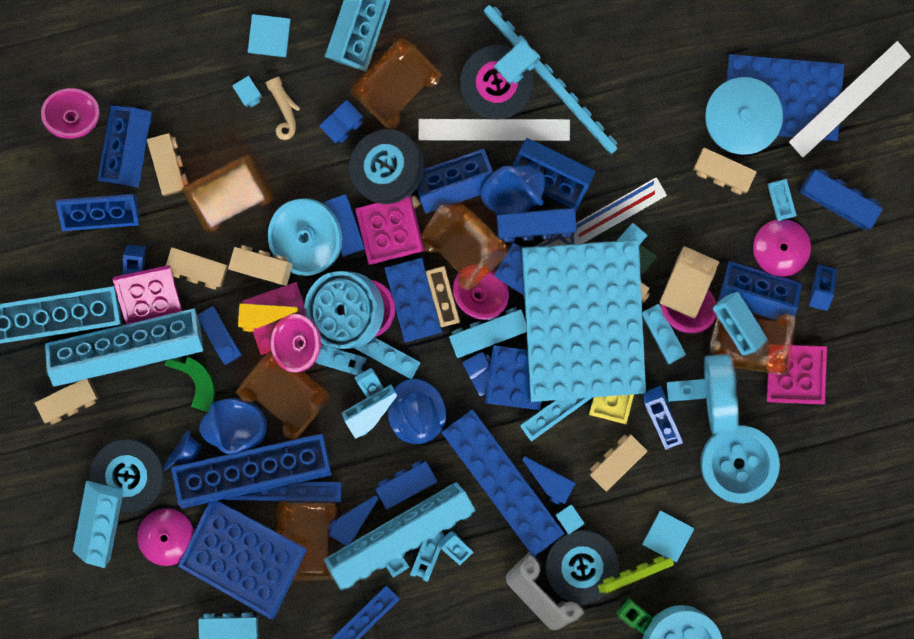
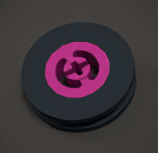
(474, 88)

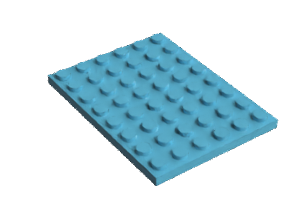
(584, 320)

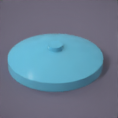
(743, 116)
(305, 235)

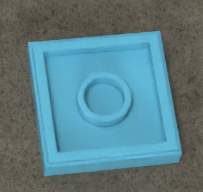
(269, 35)
(668, 536)

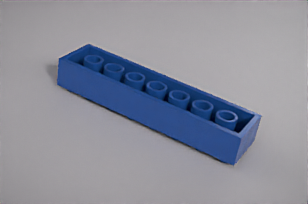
(251, 471)
(503, 482)

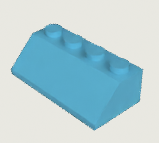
(357, 32)
(97, 523)

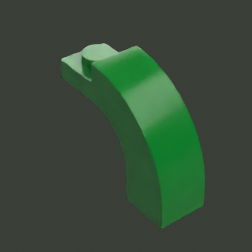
(203, 380)
(635, 615)

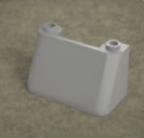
(521, 579)

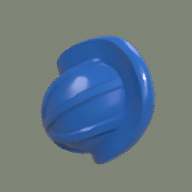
(513, 190)
(416, 411)
(234, 425)

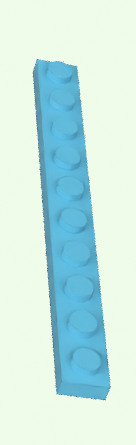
(557, 85)

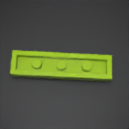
(627, 577)

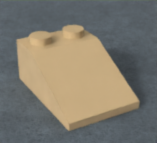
(689, 282)

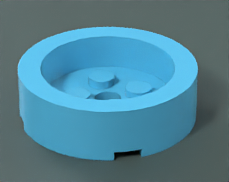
(362, 309)
(720, 394)
(750, 481)
(681, 623)

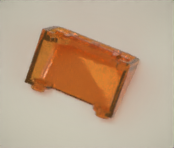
(394, 82)
(227, 192)
(463, 243)
(771, 357)
(285, 393)
(308, 526)

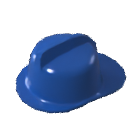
(185, 452)

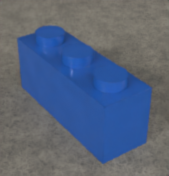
(351, 236)
(406, 484)

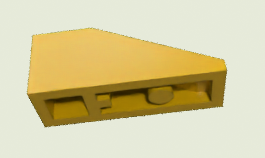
(260, 315)

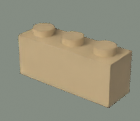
(167, 164)
(724, 171)
(260, 265)
(196, 268)
(442, 296)
(67, 401)
(617, 462)

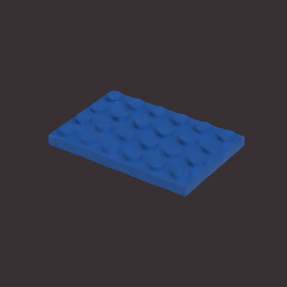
(801, 86)
(242, 558)

